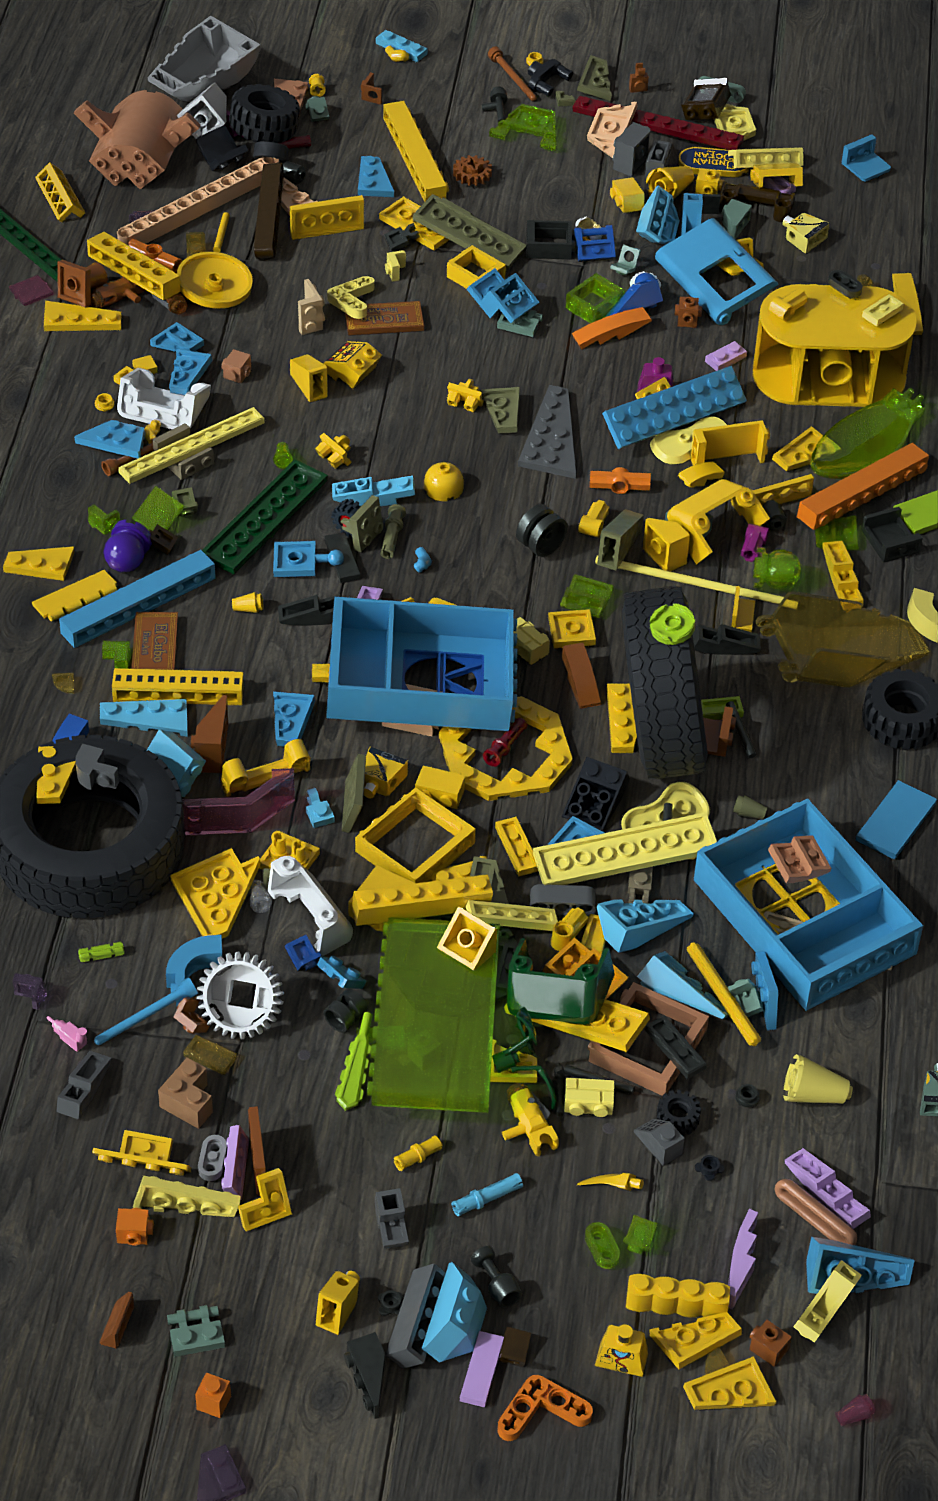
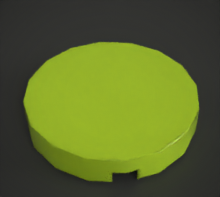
(677, 628)

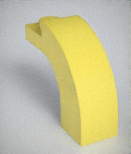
(923, 614)
(827, 1301)

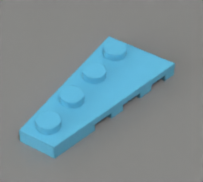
(152, 714)

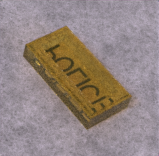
(210, 1054)

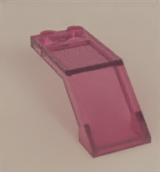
(240, 813)

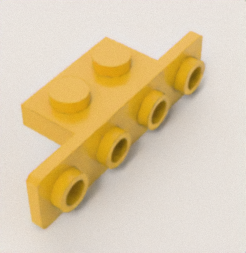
(146, 1150)

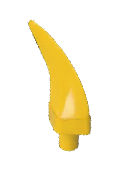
(624, 1181)

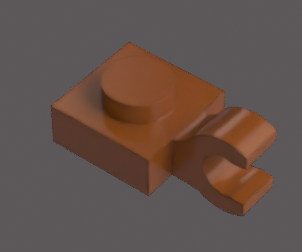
(639, 80)

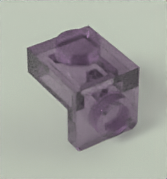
(30, 986)

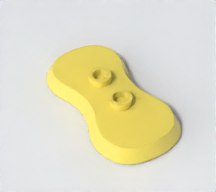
(676, 445)
(682, 795)

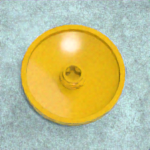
(214, 280)

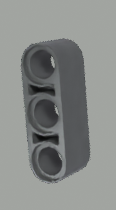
(563, 898)

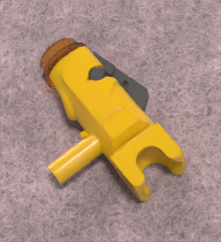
(532, 1119)

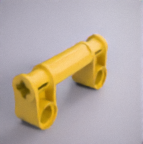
(236, 778)

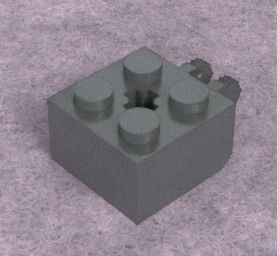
(631, 149)

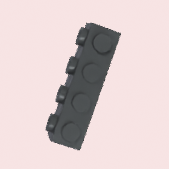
(415, 1316)

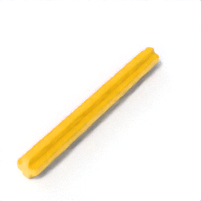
(723, 994)

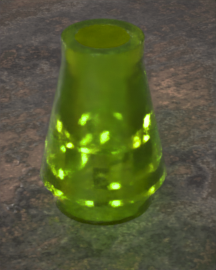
(282, 456)

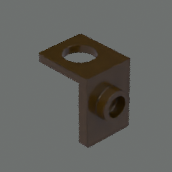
(514, 1347)

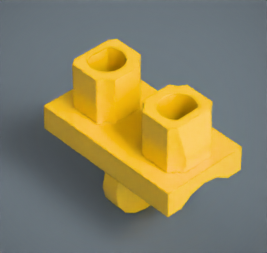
(465, 392)
(337, 449)

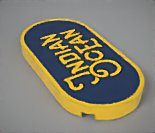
(710, 159)

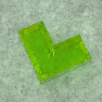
(117, 651)

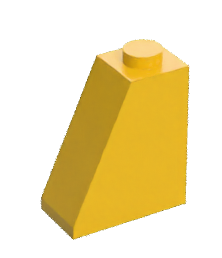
(310, 376)

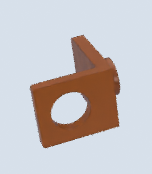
(367, 86)

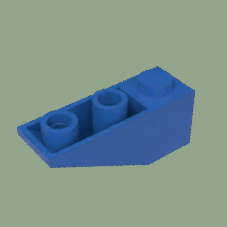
(641, 294)

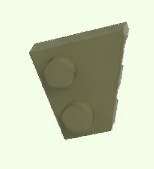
(486, 866)

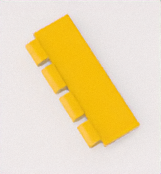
(72, 596)

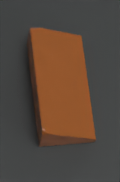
(118, 1321)

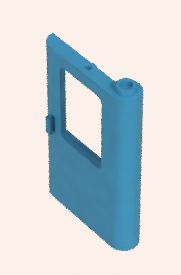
(701, 250)

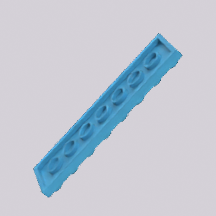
(674, 407)

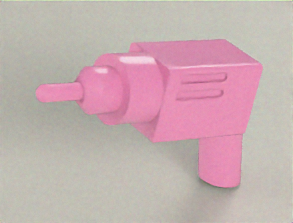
(69, 1033)

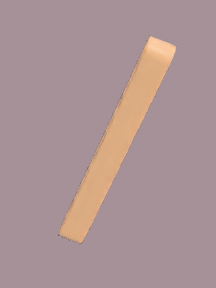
(195, 203)

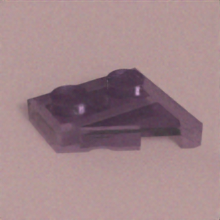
(219, 1476)

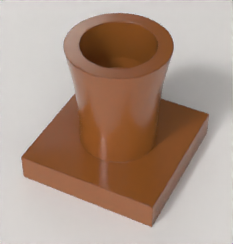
(77, 281)

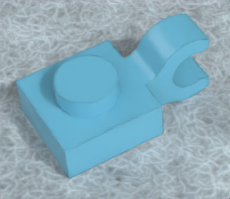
(318, 812)

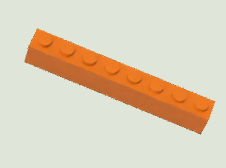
(862, 486)

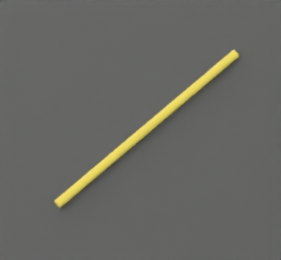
(698, 582)

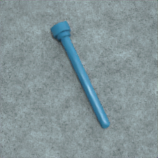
(186, 989)

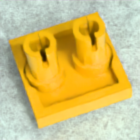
(287, 845)

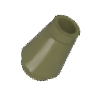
(749, 808)

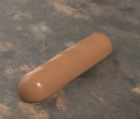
(814, 1212)

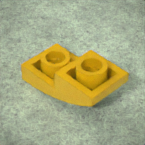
(700, 473)

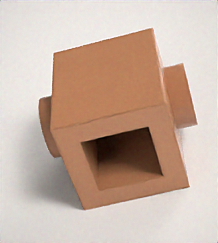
(236, 366)

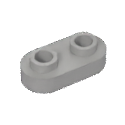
(211, 1159)

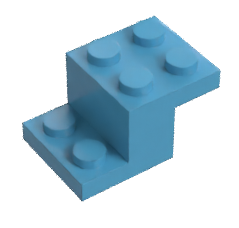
(502, 295)

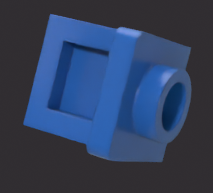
(302, 953)

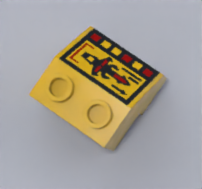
(352, 362)

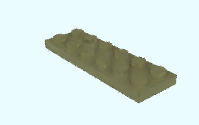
(468, 230)

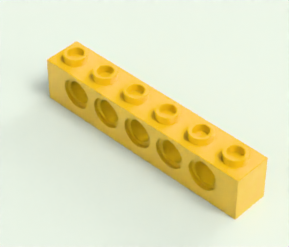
(134, 265)

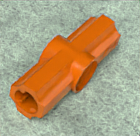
(155, 252)
(620, 480)

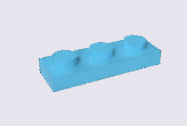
(415, 50)

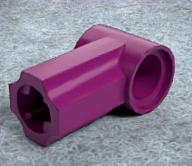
(755, 537)

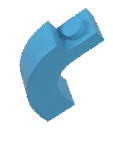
(691, 211)
(192, 957)

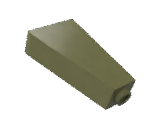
(618, 538)

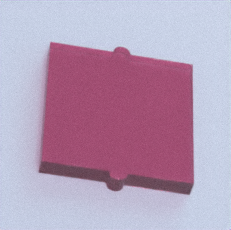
(30, 290)

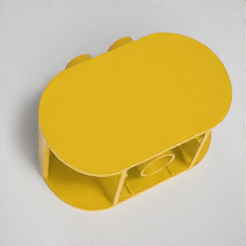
(830, 350)

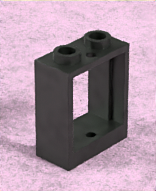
(549, 229)

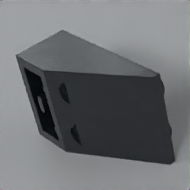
(596, 793)

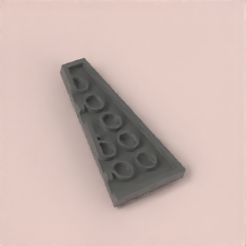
(551, 439)

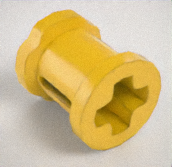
(316, 82)

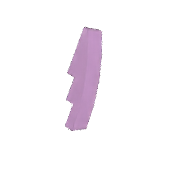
(826, 1188)
(742, 1261)

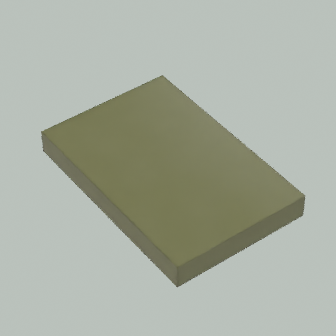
(353, 793)

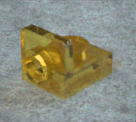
(195, 243)

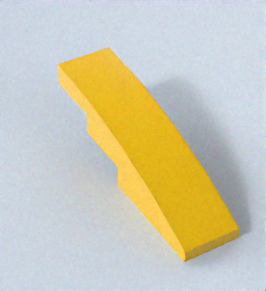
(905, 287)
(841, 571)

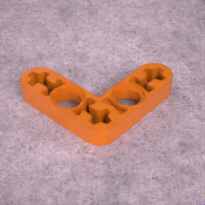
(542, 1397)

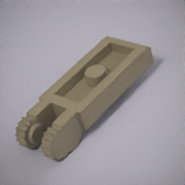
(640, 883)

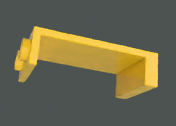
(730, 441)

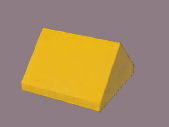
(469, 939)

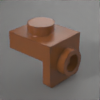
(191, 1020)

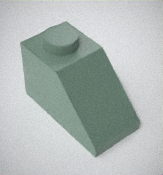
(736, 216)

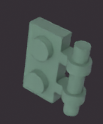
(525, 325)
(196, 1337)

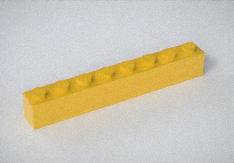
(414, 150)

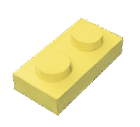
(882, 310)

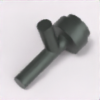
(498, 97)

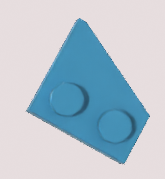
(176, 338)
(348, 977)

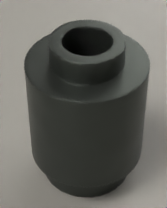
(294, 172)
(776, 514)

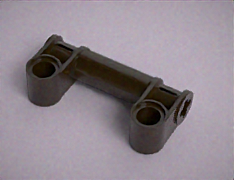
(782, 202)

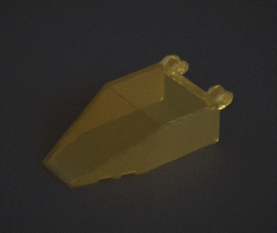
(839, 640)

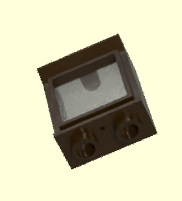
(706, 99)

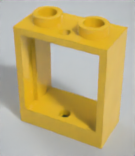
(465, 278)

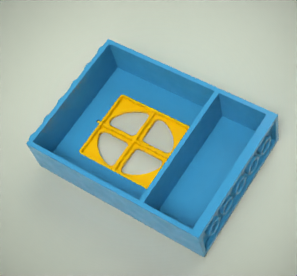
(850, 942)

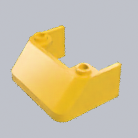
(692, 511)

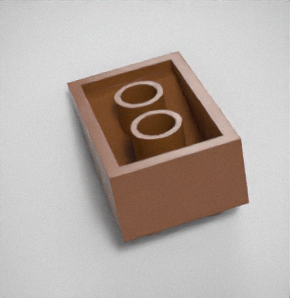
(212, 737)

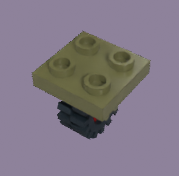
(359, 522)

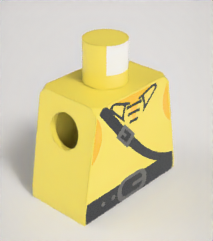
(805, 231)

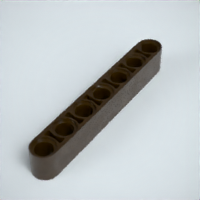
(269, 211)

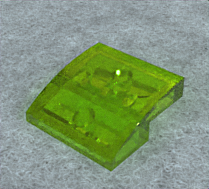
(839, 529)
(587, 594)

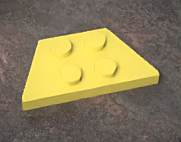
(736, 120)

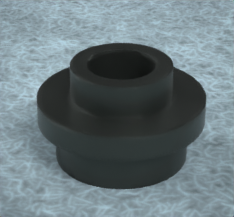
(747, 1090)

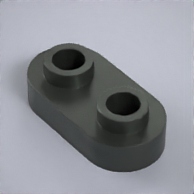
(845, 283)

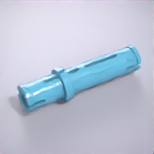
(478, 1198)

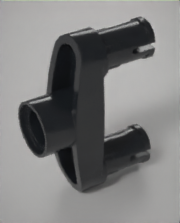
(542, 72)

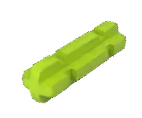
(101, 951)

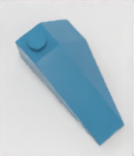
(876, 1267)

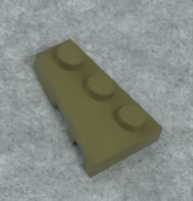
(595, 79)
(503, 407)

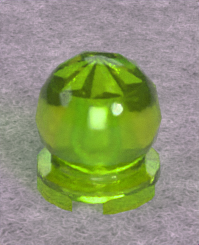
(777, 569)

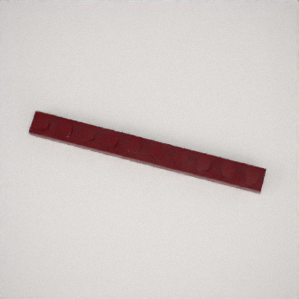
(668, 125)

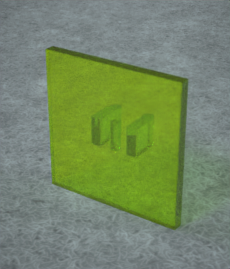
(158, 509)

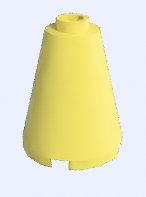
(814, 1083)

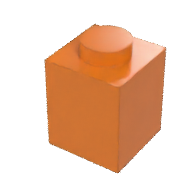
(213, 1395)

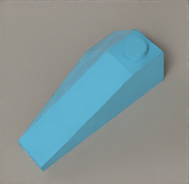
(635, 923)
(668, 978)

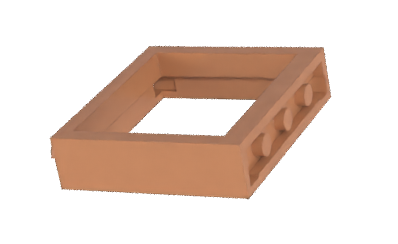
(636, 1072)

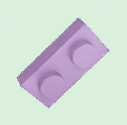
(726, 356)

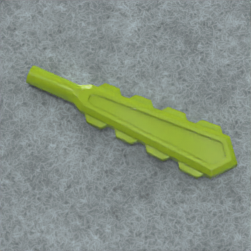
(353, 1077)

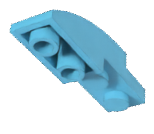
(364, 488)

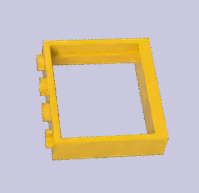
(463, 836)

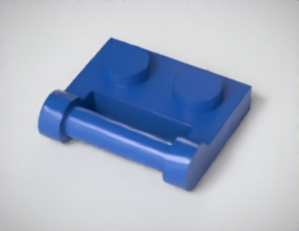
(595, 248)

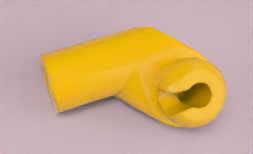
(397, 55)
(152, 430)

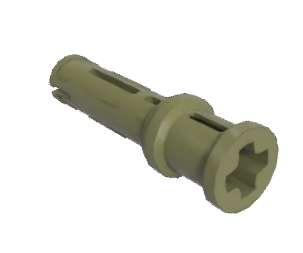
(394, 525)

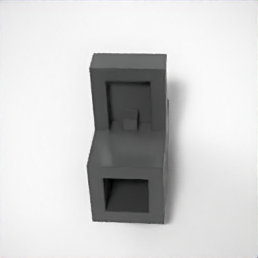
(92, 768)
(390, 1218)

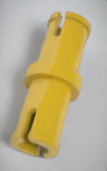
(417, 1153)

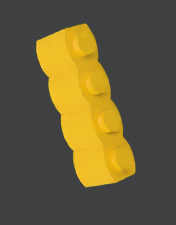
(671, 1296)

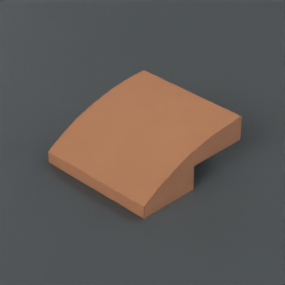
(799, 859)

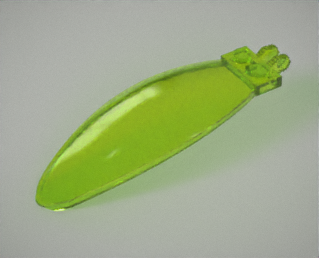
(866, 435)

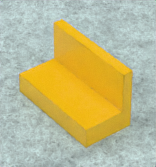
(742, 612)

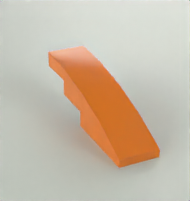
(611, 326)

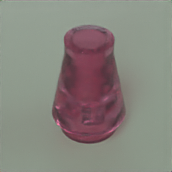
(856, 1410)

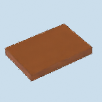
(256, 1144)

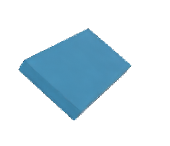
(896, 819)

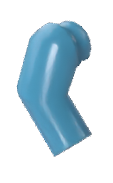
(424, 560)

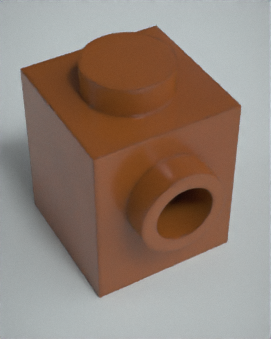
(770, 1342)

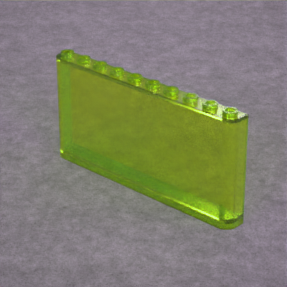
(431, 1023)

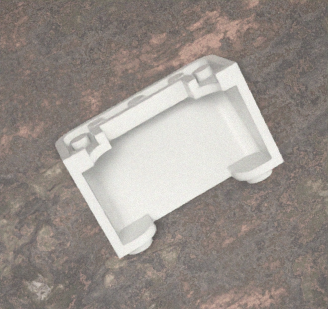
(144, 402)
(294, 881)

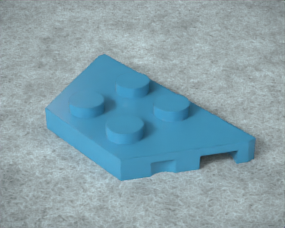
(115, 438)

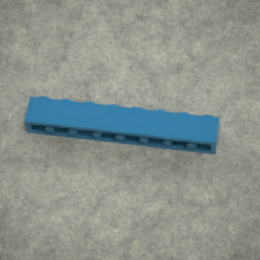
(138, 596)

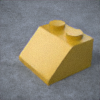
(666, 543)

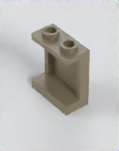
(191, 464)

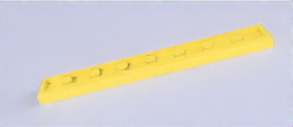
(191, 445)

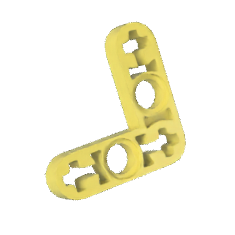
(345, 296)

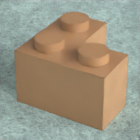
(184, 1094)

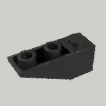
(368, 1363)

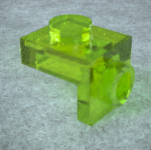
(101, 520)
(640, 1235)

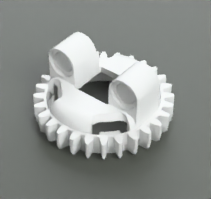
(219, 992)

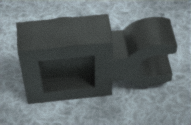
(399, 238)

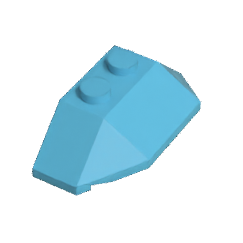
(658, 218)
(455, 1316)

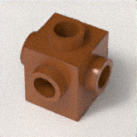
(688, 311)

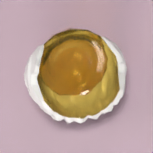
(587, 223)

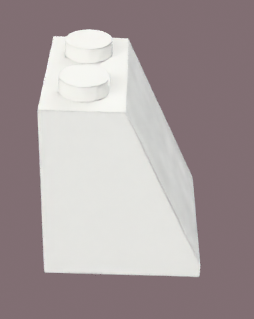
(207, 109)

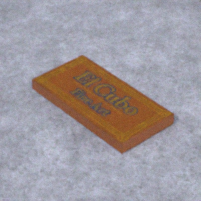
(387, 319)
(155, 640)

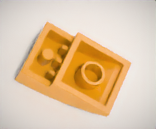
(576, 955)

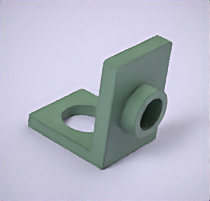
(623, 266)

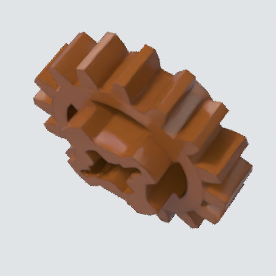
(472, 170)

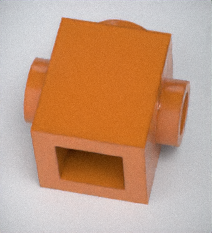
(133, 1226)

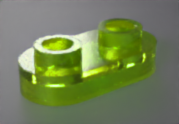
(603, 1247)

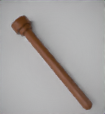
(496, 55)
(111, 466)

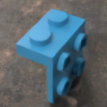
(862, 160)

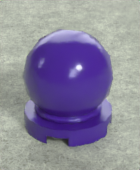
(127, 546)

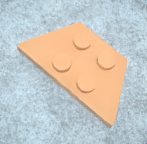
(609, 124)

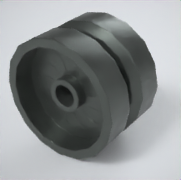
(541, 530)

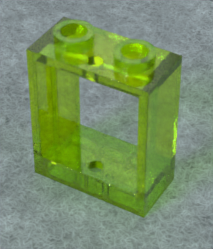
(600, 286)

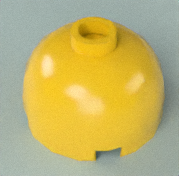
(443, 481)

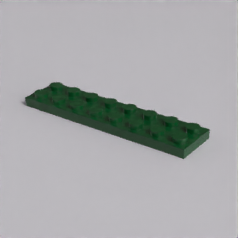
(264, 516)

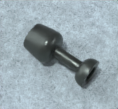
(503, 1286)

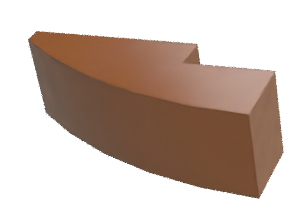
(581, 675)

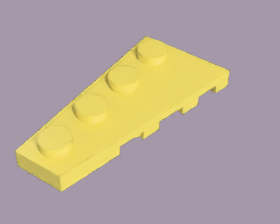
(186, 1198)

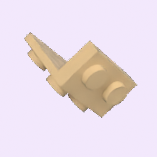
(310, 310)

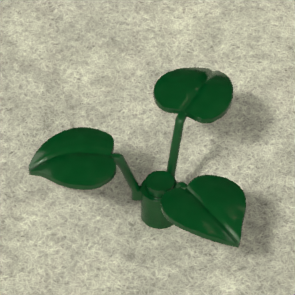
(509, 1058)

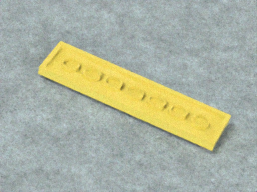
(623, 850)

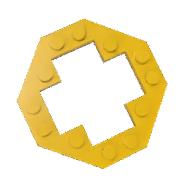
(515, 782)

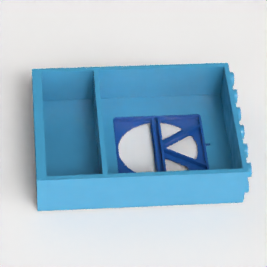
(383, 638)

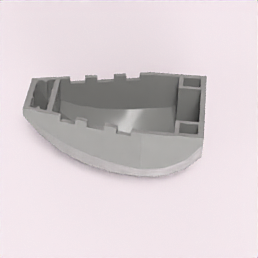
(206, 56)

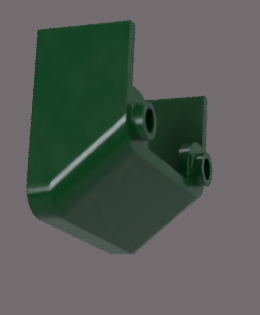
(557, 995)

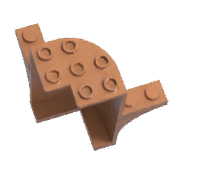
(136, 136)

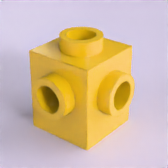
(708, 182)

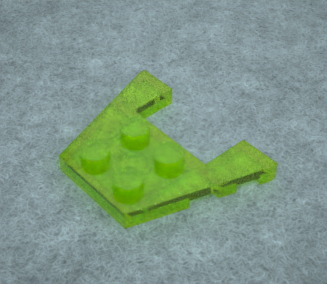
(529, 120)

